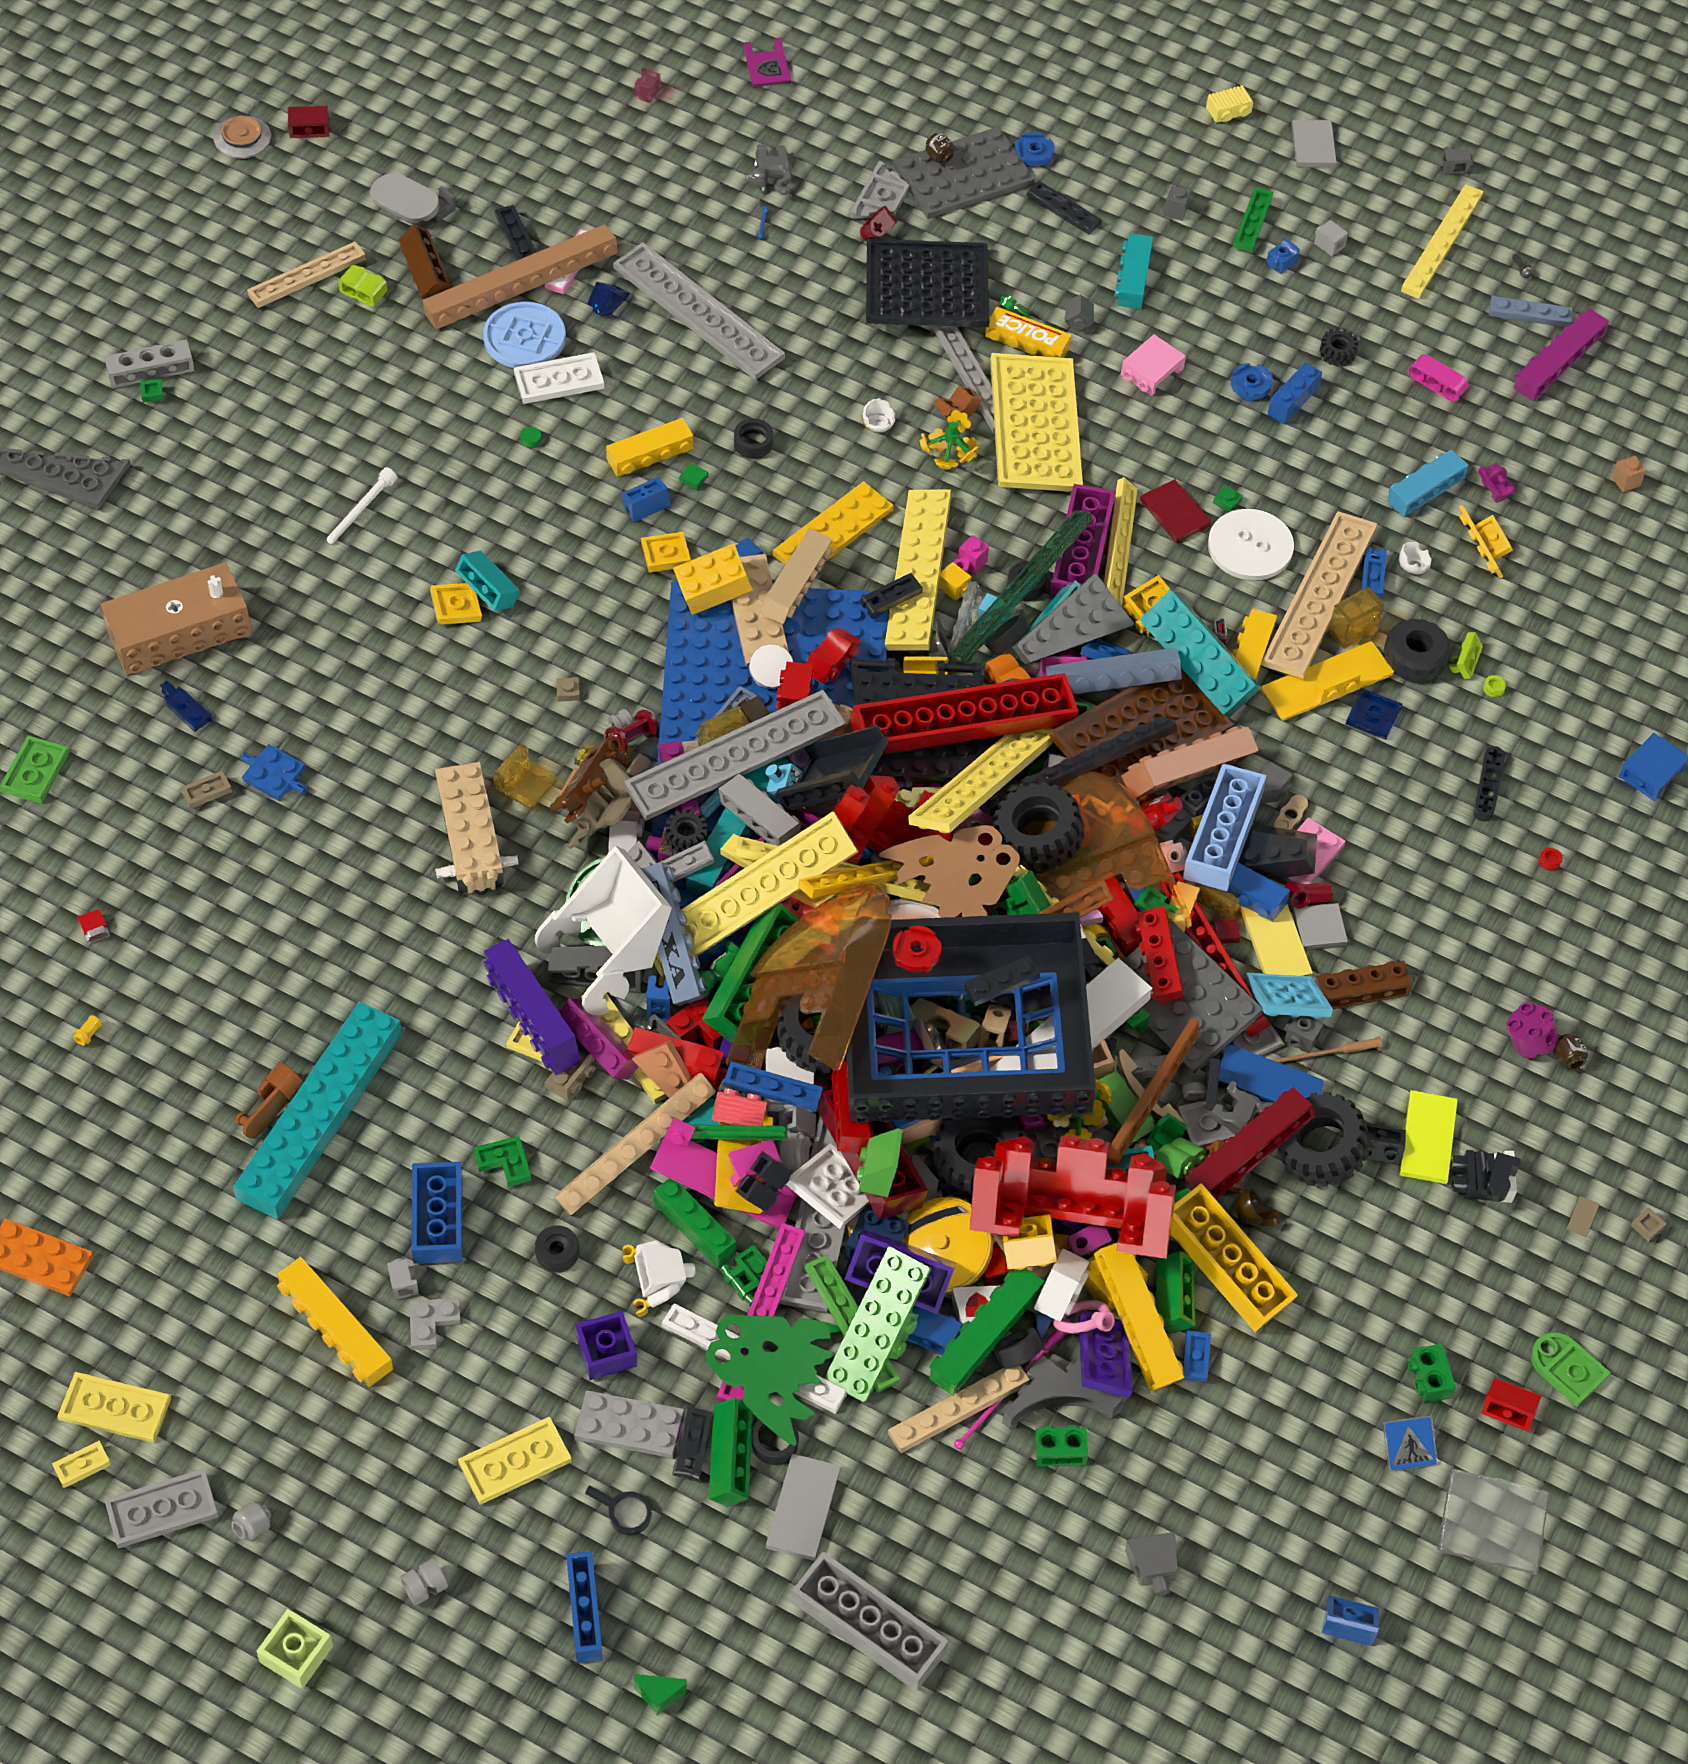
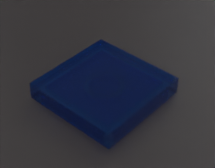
(1374, 714)

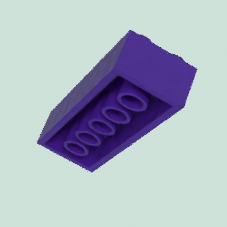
(531, 1007)

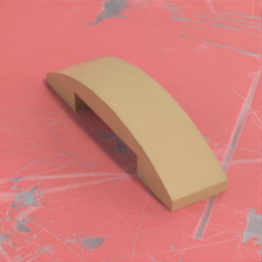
(1127, 1068)

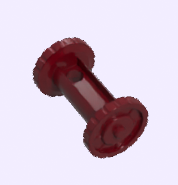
(644, 724)

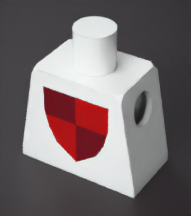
(968, 1299)

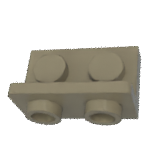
(571, 1080)

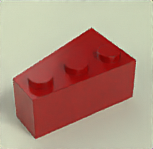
(1121, 918)

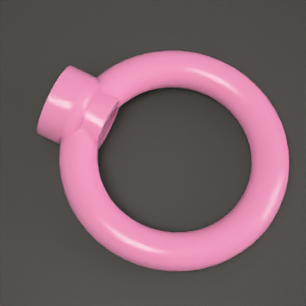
(1102, 1320)

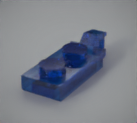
(185, 706)

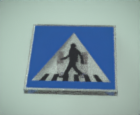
(1410, 1443)

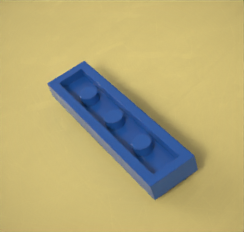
(773, 1086)

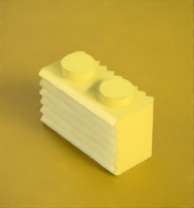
(1229, 104)

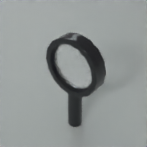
(628, 1512)

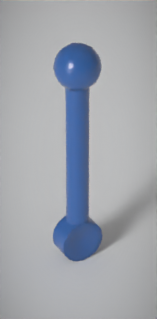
(760, 234)

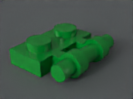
(752, 1265)

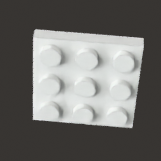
(829, 1186)

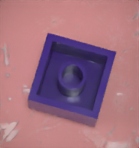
(606, 1345)

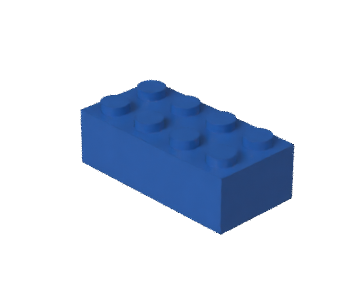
(437, 1212)

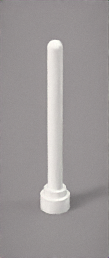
(386, 478)

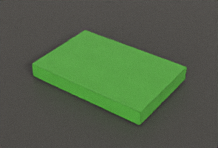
(34, 769)

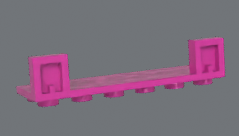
(696, 1169)

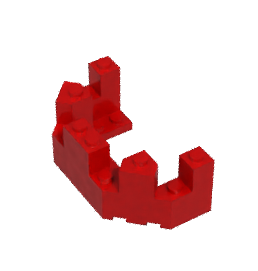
(881, 822)
(1075, 1190)

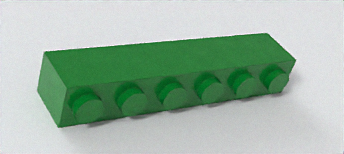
(985, 1330)

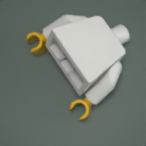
(659, 1272)

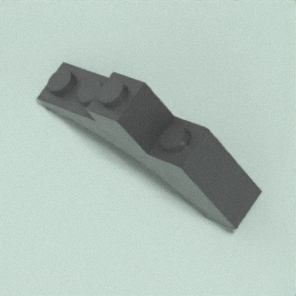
(1055, 1387)

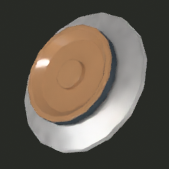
(242, 137)

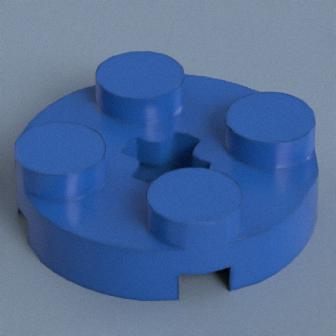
(1043, 153)
(1247, 390)

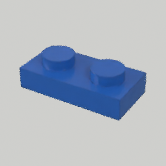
(1196, 1356)

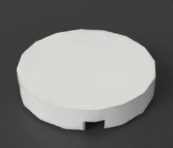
(767, 665)

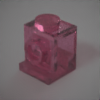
(647, 85)

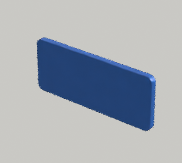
(1264, 1076)

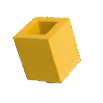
(954, 581)

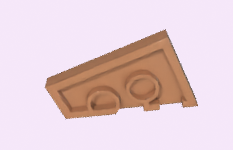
(664, 1067)

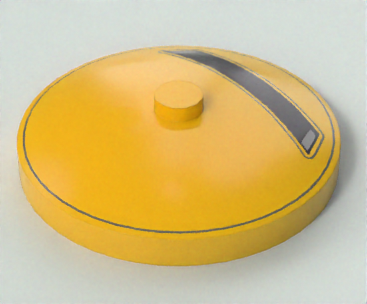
(944, 1230)

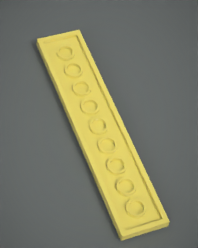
(921, 555)
(980, 780)
(765, 883)

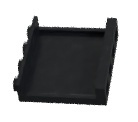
(833, 767)

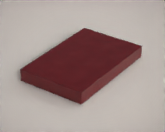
(1175, 511)

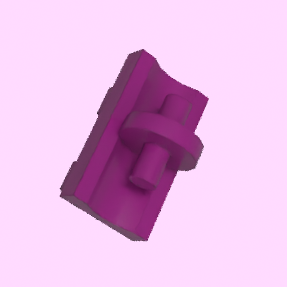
(1496, 481)

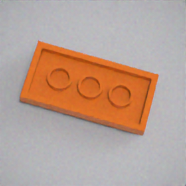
(41, 1258)

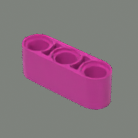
(1438, 378)

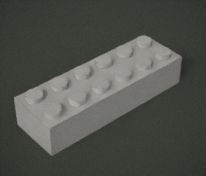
(869, 1621)

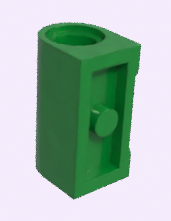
(1024, 896)

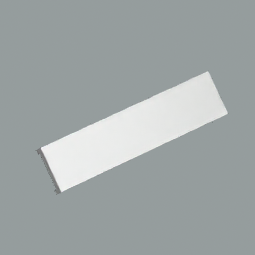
(1111, 1001)

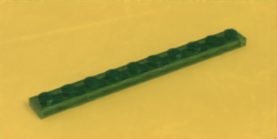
(1020, 587)

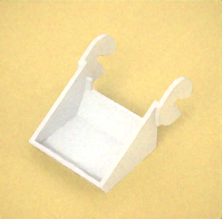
(624, 914)

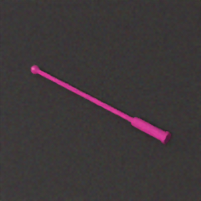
(1047, 1346)

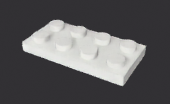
(558, 378)

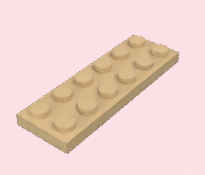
(754, 628)

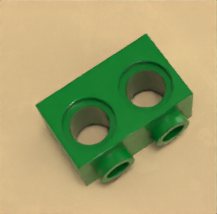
(1437, 1373)
(1061, 1453)

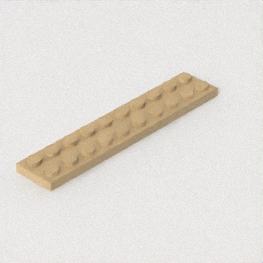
(1318, 593)

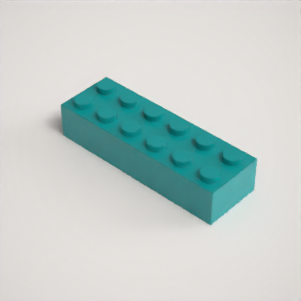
(1200, 653)

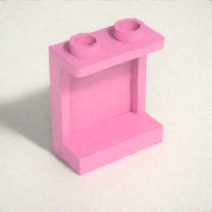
(1152, 364)

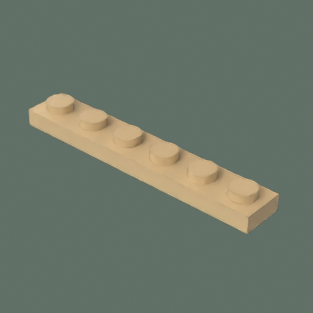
(306, 274)
(957, 1407)

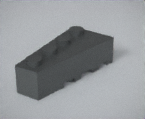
(580, 964)

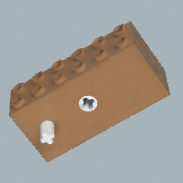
(176, 618)

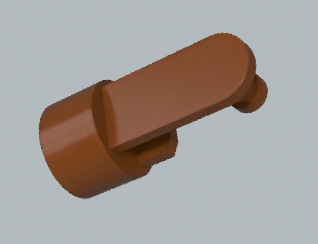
(276, 1091)

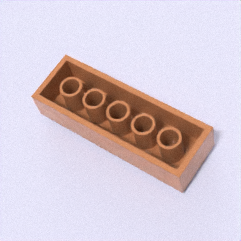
(1189, 761)

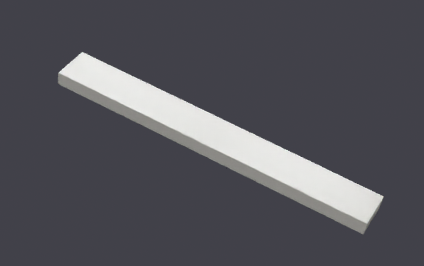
(704, 1332)

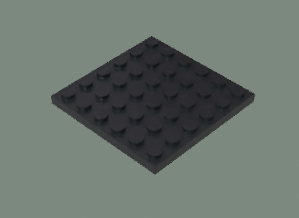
(927, 283)

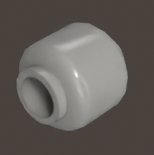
(251, 1521)

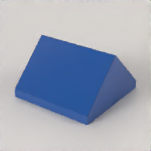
(1351, 1620)

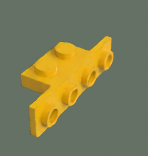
(1490, 537)

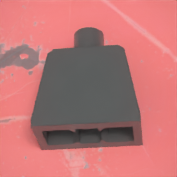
(1154, 1560)

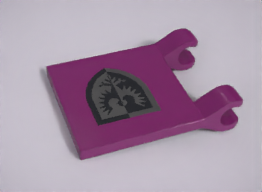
(767, 67)

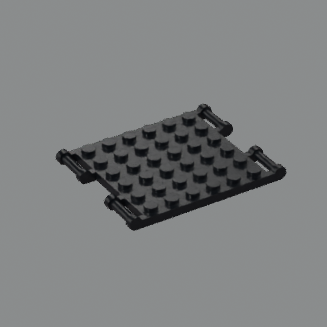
(926, 764)

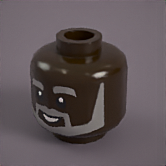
(940, 148)
(1571, 1051)

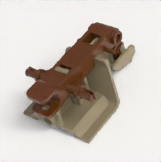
(597, 789)

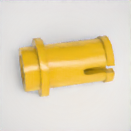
(83, 1035)

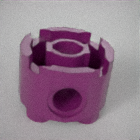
(1532, 1030)

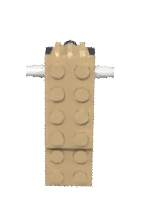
(470, 830)

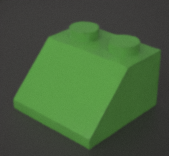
(879, 1163)

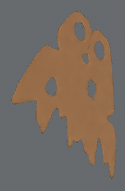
(954, 866)

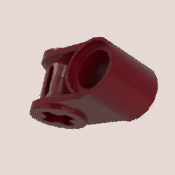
(878, 224)

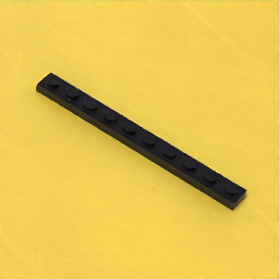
(1089, 759)

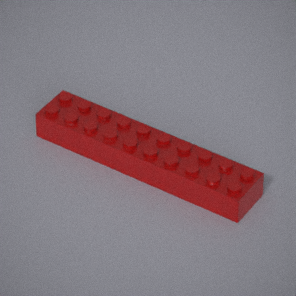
(969, 713)

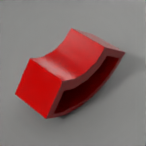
(833, 655)

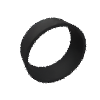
(1007, 635)

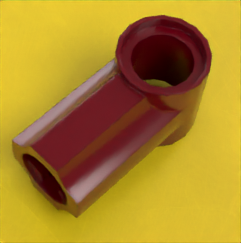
(1309, 894)

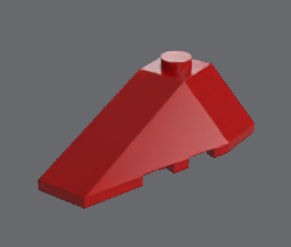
(695, 1056)

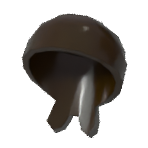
(1252, 1211)

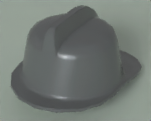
(938, 643)

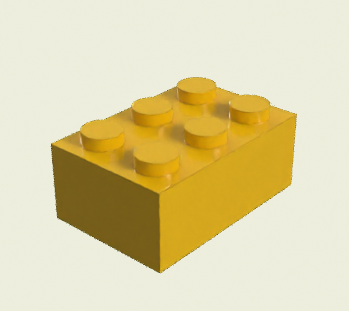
(712, 579)

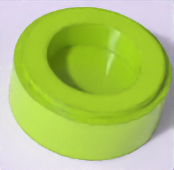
(1494, 686)

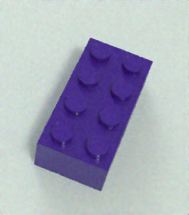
(870, 1253)

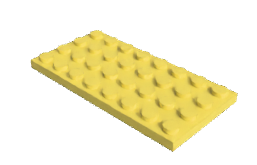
(1035, 422)

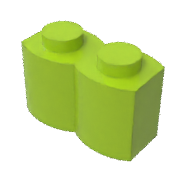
(362, 285)

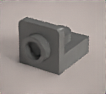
(446, 202)

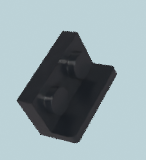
(1386, 1144)

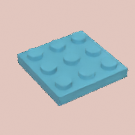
(1288, 995)

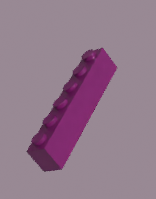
(1560, 354)

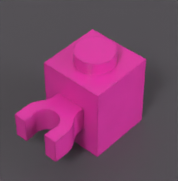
(972, 555)

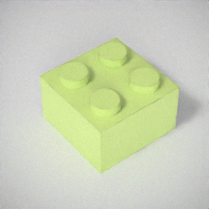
(295, 1648)

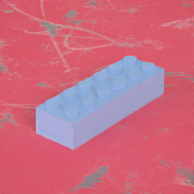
(1224, 827)

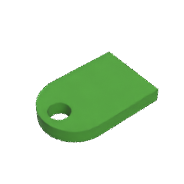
(1568, 1367)

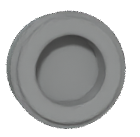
(1194, 1091)

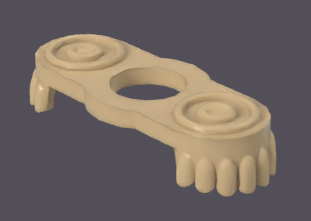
(1298, 804)

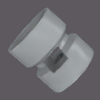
(423, 1582)

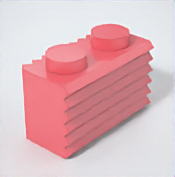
(738, 1110)

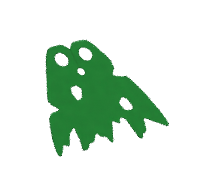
(771, 1371)

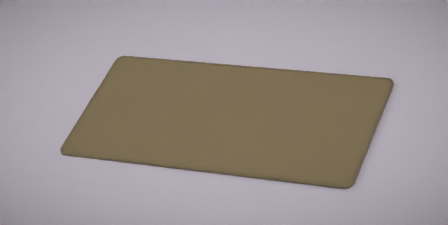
(1582, 1216)

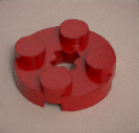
(920, 961)

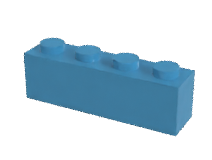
(1427, 483)

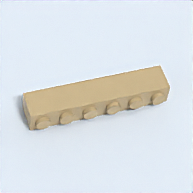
(796, 576)

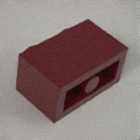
(308, 121)

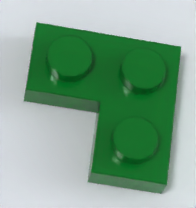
(505, 1154)

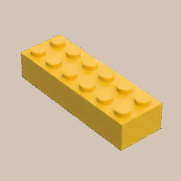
(1229, 1258)

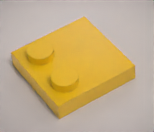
(665, 551)
(455, 604)

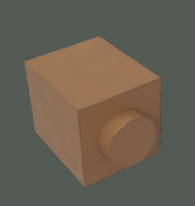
(1628, 474)

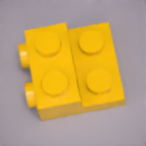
(1142, 599)

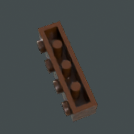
(424, 262)
(1365, 984)

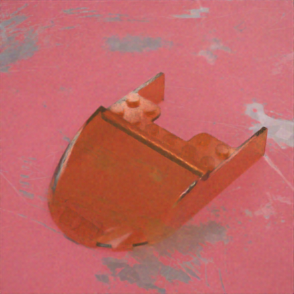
(1114, 842)
(830, 961)

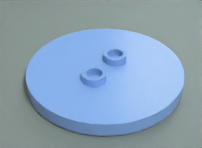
(524, 334)

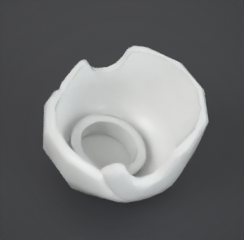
(1414, 559)

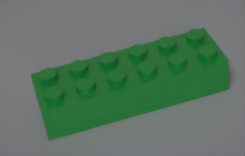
(735, 990)

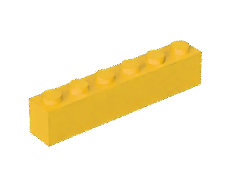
(1139, 1317)
(335, 1322)

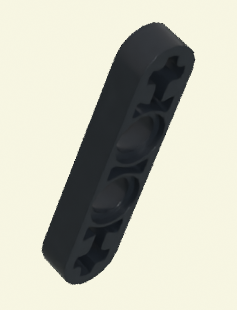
(1489, 783)

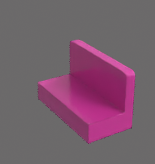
(745, 1157)

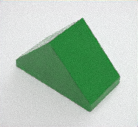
(659, 1691)

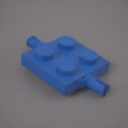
(274, 772)

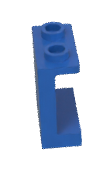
(1653, 766)

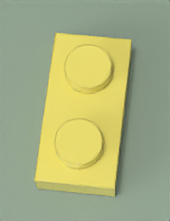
(81, 1464)

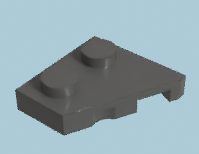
(930, 1038)

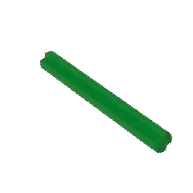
(746, 1132)

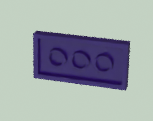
(1105, 1358)

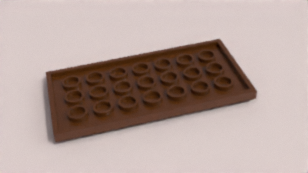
(1140, 704)

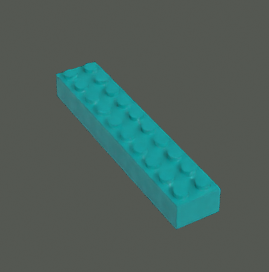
(317, 1110)

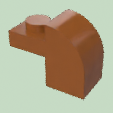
(962, 399)

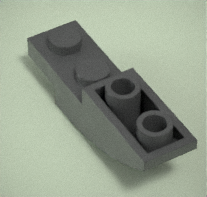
(1193, 804)

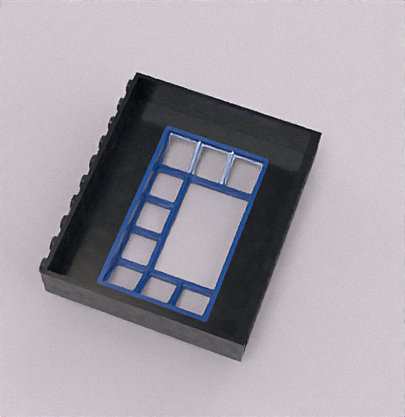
(967, 951)

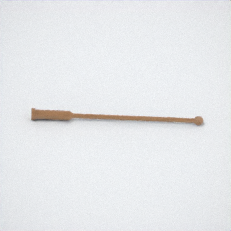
(1346, 1048)

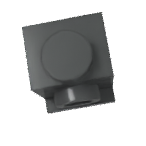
(1456, 161)

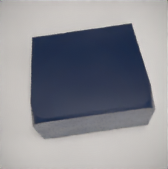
(1042, 1324)

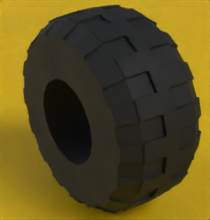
(1422, 636)

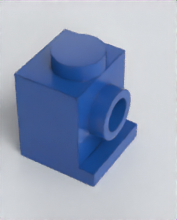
(1283, 256)

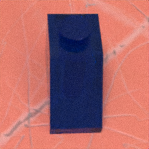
(606, 298)

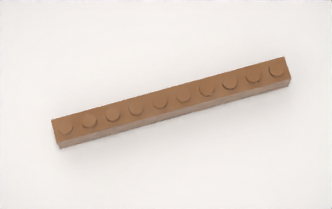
(520, 276)

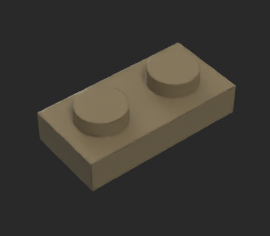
(206, 789)

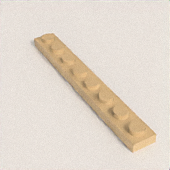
(634, 1144)

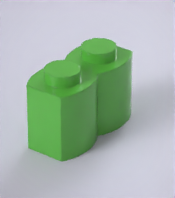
(1181, 1157)

